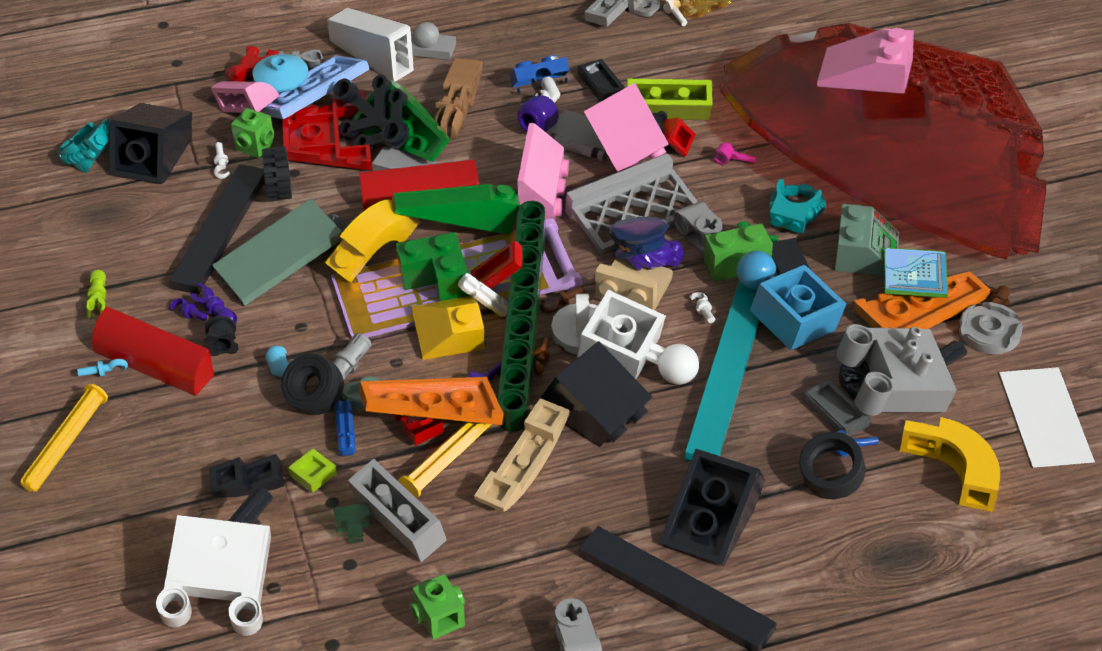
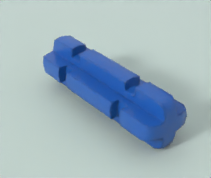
(345, 428)

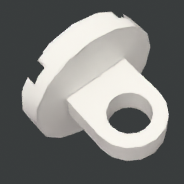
(571, 321)

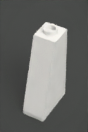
(377, 40)

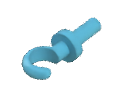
(102, 368)

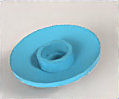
(281, 71)

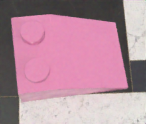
(870, 62)

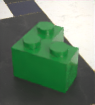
(432, 262)

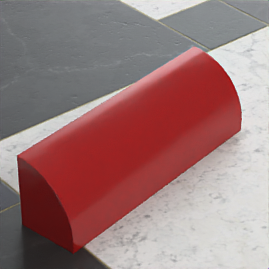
(381, 184)
(152, 351)

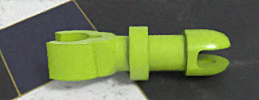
(97, 292)

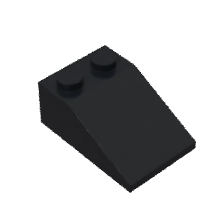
(712, 507)

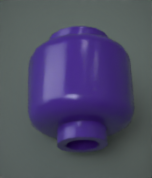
(538, 110)

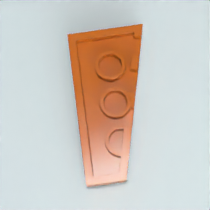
(922, 311)
(441, 398)

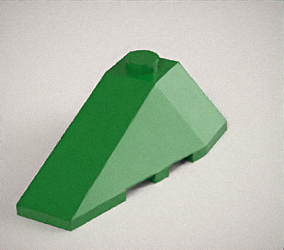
(425, 135)

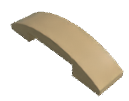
(526, 457)

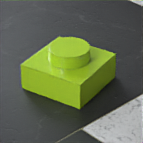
(312, 470)

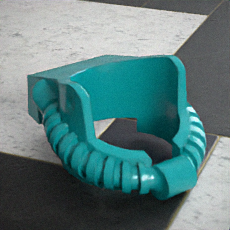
(86, 145)
(795, 215)

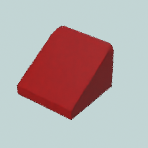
(678, 135)

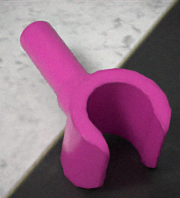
(726, 152)

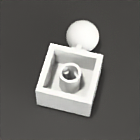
(632, 335)

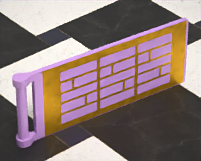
(380, 304)

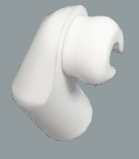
(549, 89)

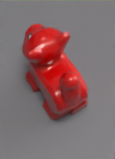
(246, 65)

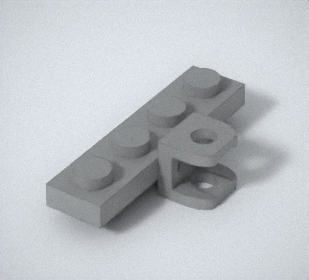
(606, 11)

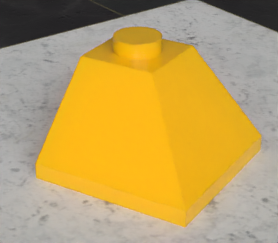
(448, 327)

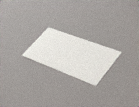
(1046, 417)

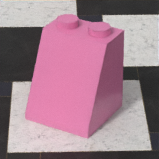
(627, 128)

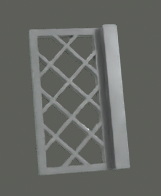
(621, 188)

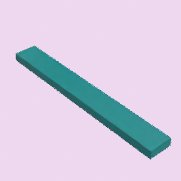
(725, 376)

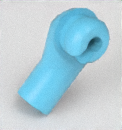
(277, 360)

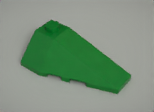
(473, 206)

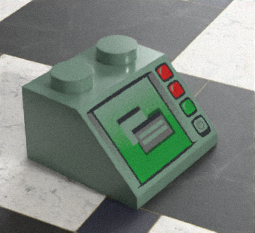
(863, 239)

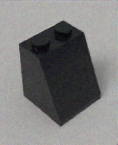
(148, 141)
(598, 396)

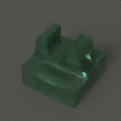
(352, 519)

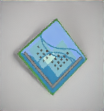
(915, 272)

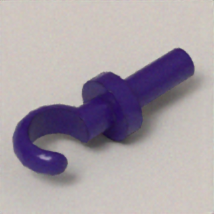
(188, 309)

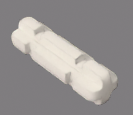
(483, 294)

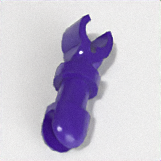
(213, 304)

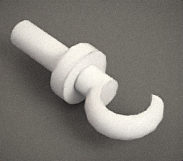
(221, 161)
(703, 306)

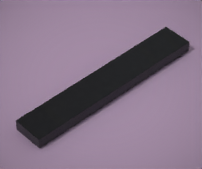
(218, 229)
(678, 589)

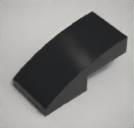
(240, 479)

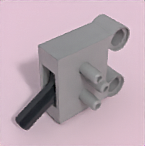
(904, 368)

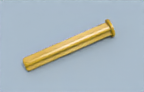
(63, 437)
(442, 457)

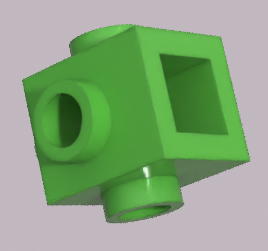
(252, 132)
(438, 606)

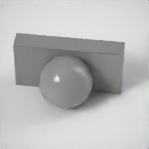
(430, 44)

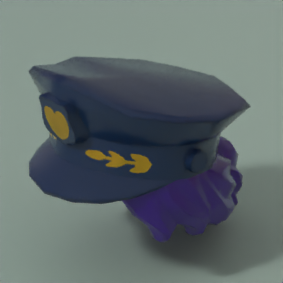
(644, 243)

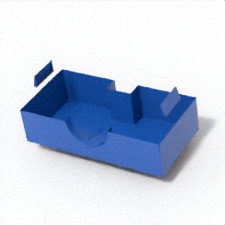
(529, 73)

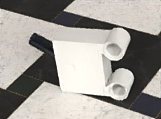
(219, 563)

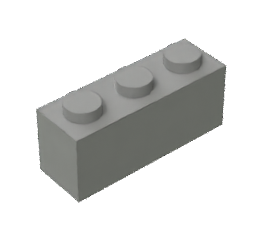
(398, 510)

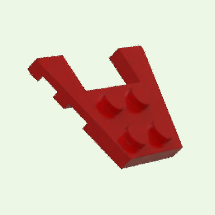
(314, 137)

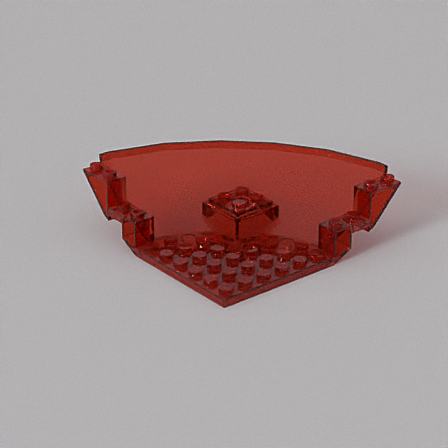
(942, 156)

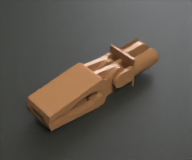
(461, 89)

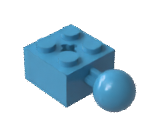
(793, 304)

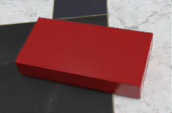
(499, 265)

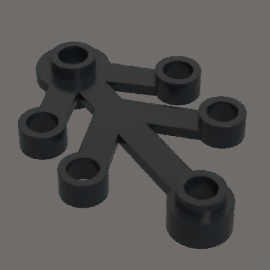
(393, 132)

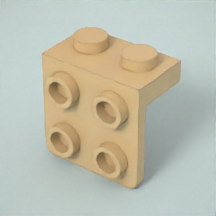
(639, 286)

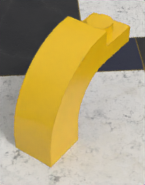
(366, 235)
(961, 450)

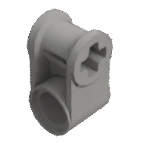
(696, 222)
(575, 627)

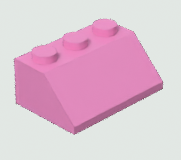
(543, 171)

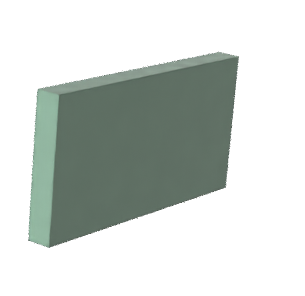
(278, 251)

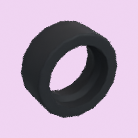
(827, 442)

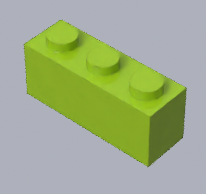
(677, 97)

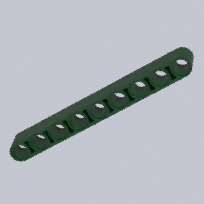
(522, 318)

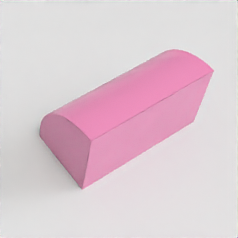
(237, 96)

